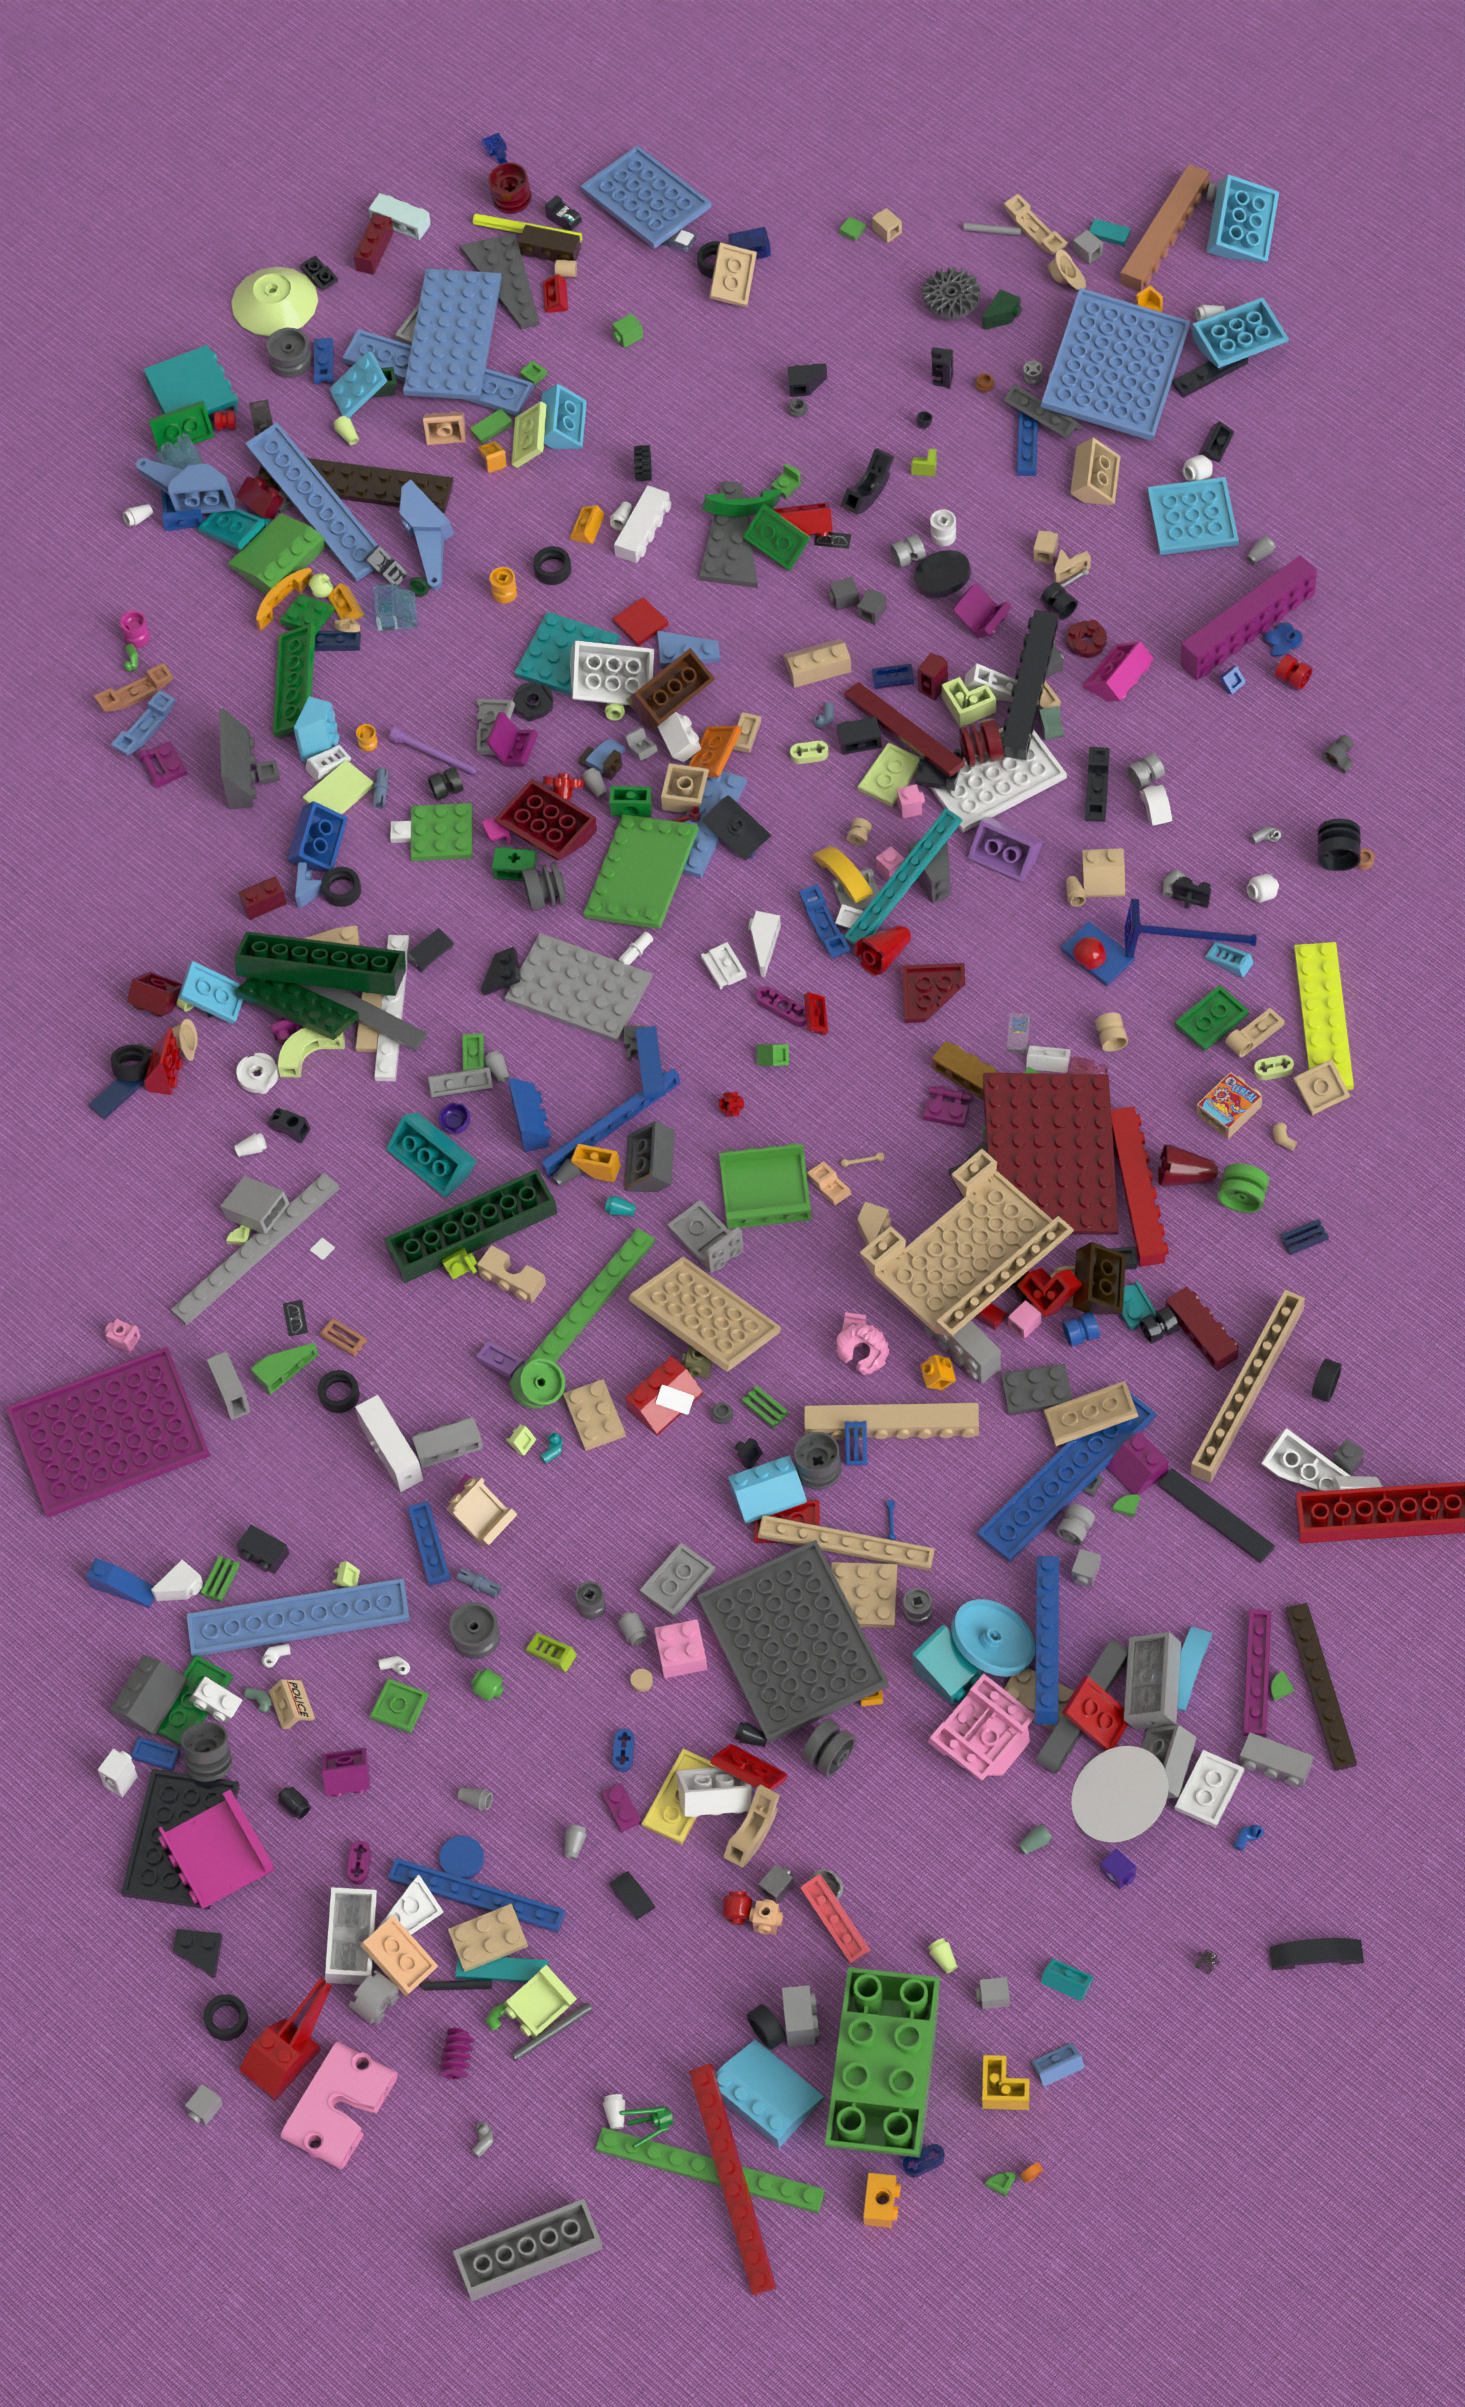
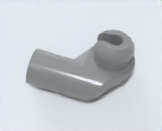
(1169, 881)
(485, 2136)

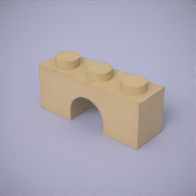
(524, 1285)

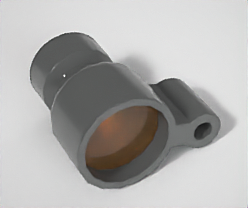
(1336, 755)

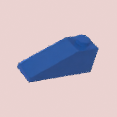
(119, 1583)

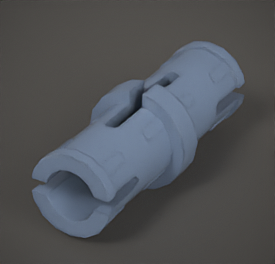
(380, 788)
(479, 1582)

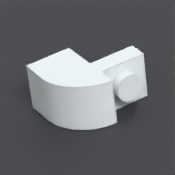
(1156, 804)

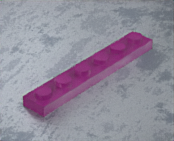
(1257, 1672)

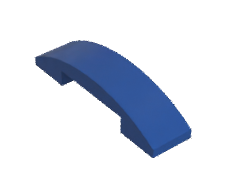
(822, 922)

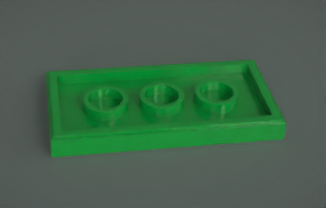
(183, 1712)

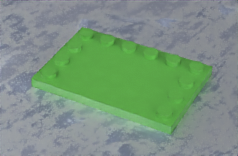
(641, 871)

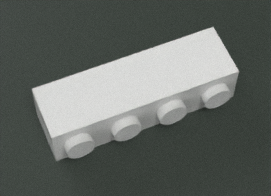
(642, 524)

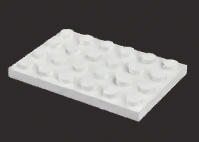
(1001, 784)

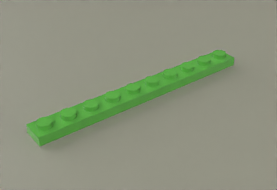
(594, 1297)
(704, 2169)

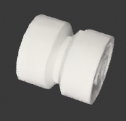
(943, 527)

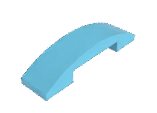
(1190, 1662)

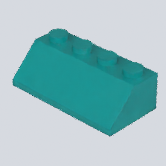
(430, 1154)

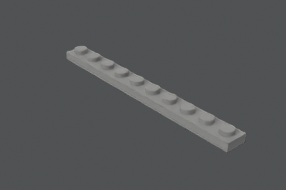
(254, 1250)

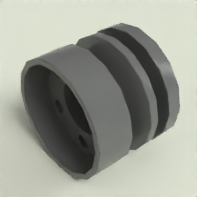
(544, 886)
(817, 1460)
(206, 1751)

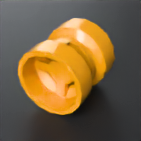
(366, 737)

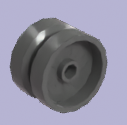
(289, 352)
(474, 1630)
(828, 1748)

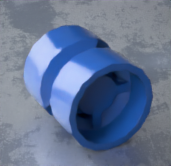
(1083, 1328)

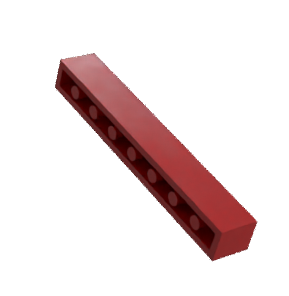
(1137, 1187)

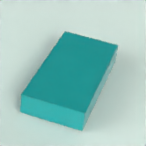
(1110, 232)

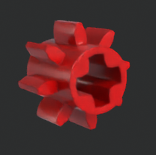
(731, 1104)

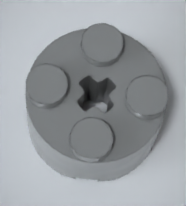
(374, 1997)

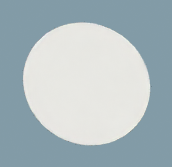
(1119, 1794)

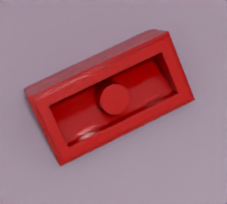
(555, 294)
(991, 1316)

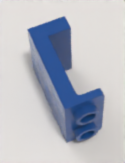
(179, 520)

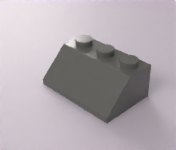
(649, 1158)
(148, 1695)

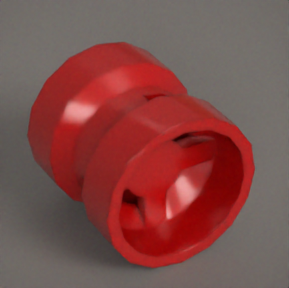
(227, 420)

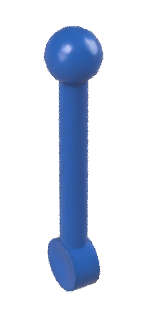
(890, 1505)

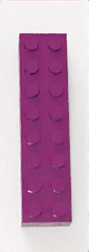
(1248, 618)

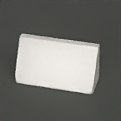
(1048, 1059)
(1355, 1482)

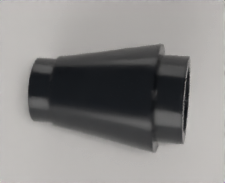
(750, 1735)

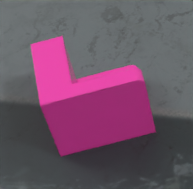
(495, 831)

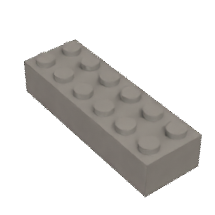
(527, 2250)

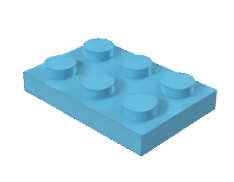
(358, 385)
(211, 992)

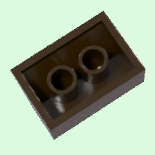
(1102, 1278)

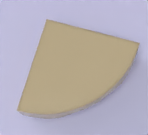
(347, 625)

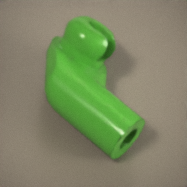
(133, 656)
(492, 2018)

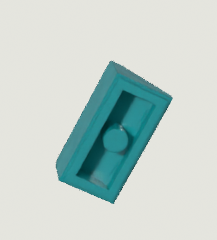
(1066, 1979)

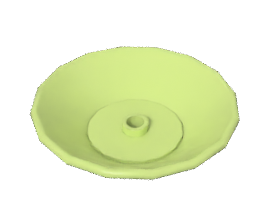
(274, 300)

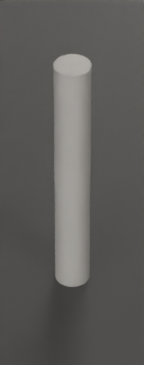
(992, 229)

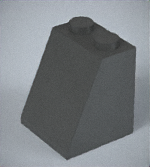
(936, 876)

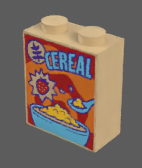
(1229, 1105)

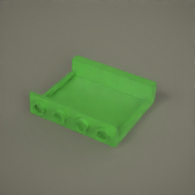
(765, 1186)

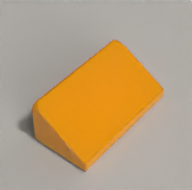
(587, 524)
(345, 603)

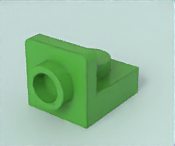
(787, 481)

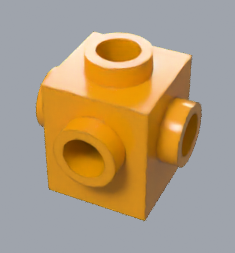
(938, 1372)

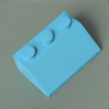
(564, 418)
(316, 728)
(767, 1489)

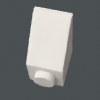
(178, 1584)

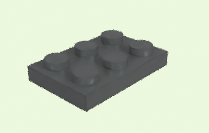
(1036, 1389)

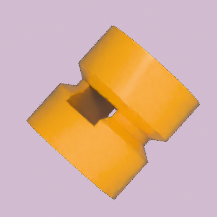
(503, 585)

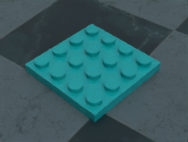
(550, 650)

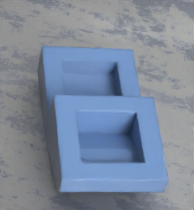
(601, 753)

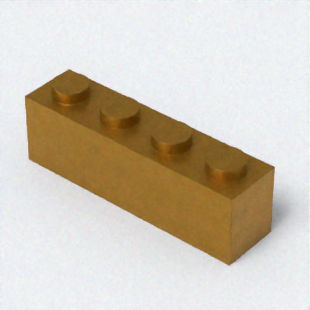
(961, 1067)

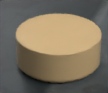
(641, 1680)

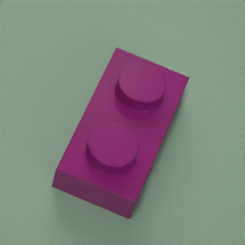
(621, 1807)

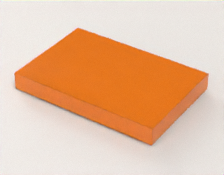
(716, 748)

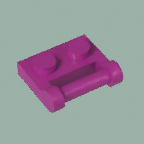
(168, 760)

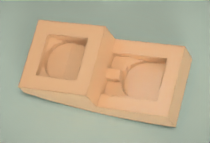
(827, 1182)

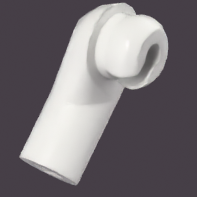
(273, 1654)

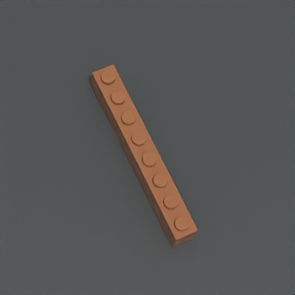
(1164, 228)

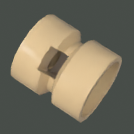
(1111, 1032)

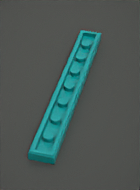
(904, 876)

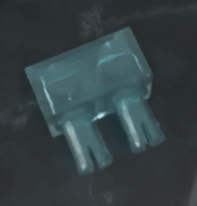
(179, 454)

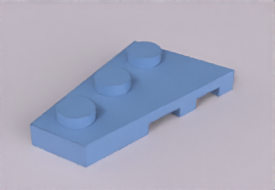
(674, 645)

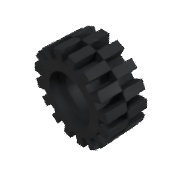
(642, 463)

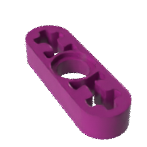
(778, 998)

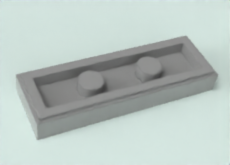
(460, 1081)

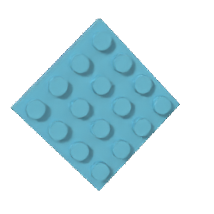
(1193, 516)

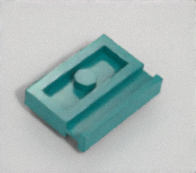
(1135, 1305)

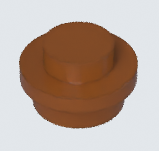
(984, 382)

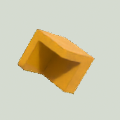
(1150, 299)

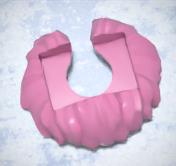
(866, 1334)

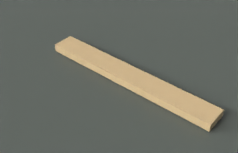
(847, 1543)

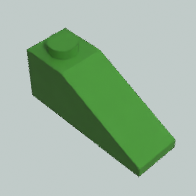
(282, 1366)

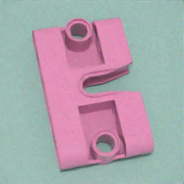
(338, 2082)

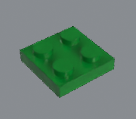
(306, 611)

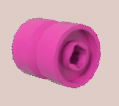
(135, 628)

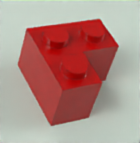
(1049, 1293)

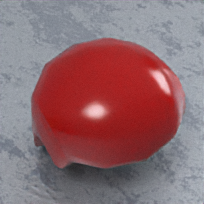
(1089, 952)

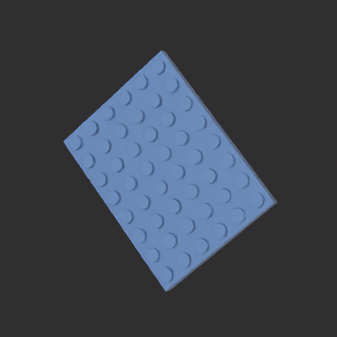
(1115, 364)

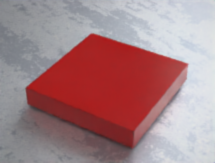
(640, 621)

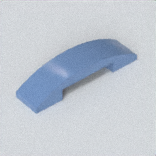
(146, 725)

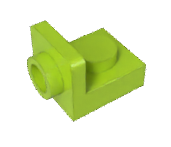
(460, 1263)

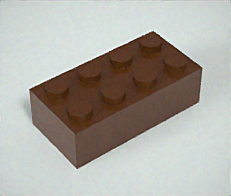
(670, 689)

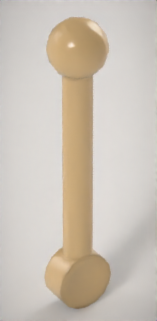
(879, 1157)

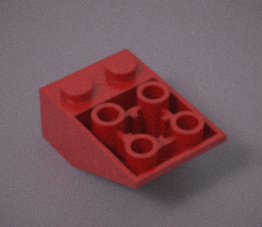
(164, 1065)

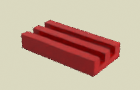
(813, 1012)

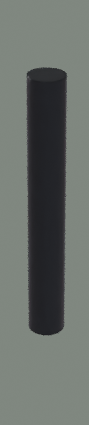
(457, 1985)

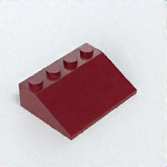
(547, 821)

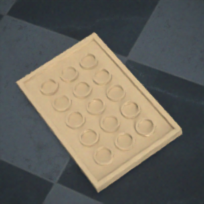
(705, 1314)

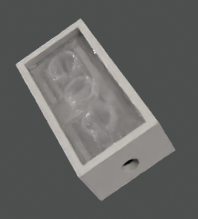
(1152, 1681)

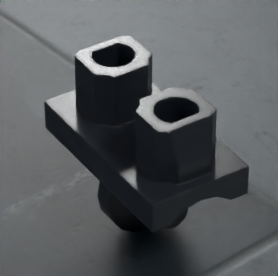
(1192, 894)

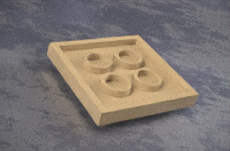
(869, 1591)

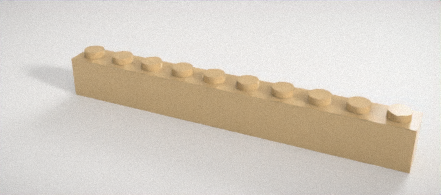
(1247, 1386)

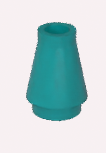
(619, 1206)

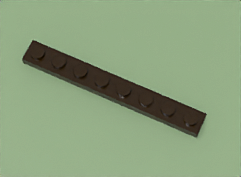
(1321, 1687)

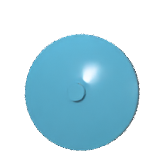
(993, 1637)

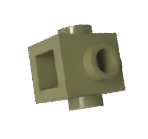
(696, 1363)

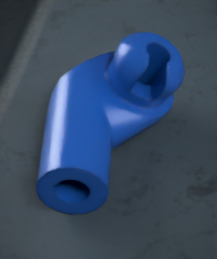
(1247, 1834)

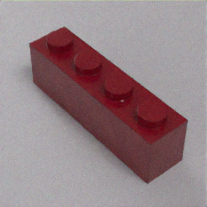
(1202, 1328)

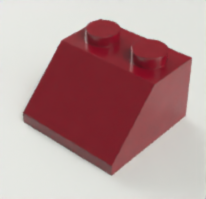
(154, 994)

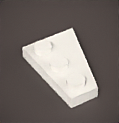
(415, 1907)

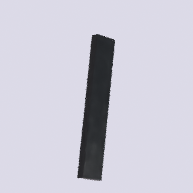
(1216, 1515)

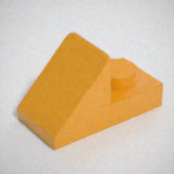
(493, 456)

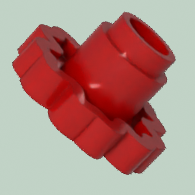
(563, 784)

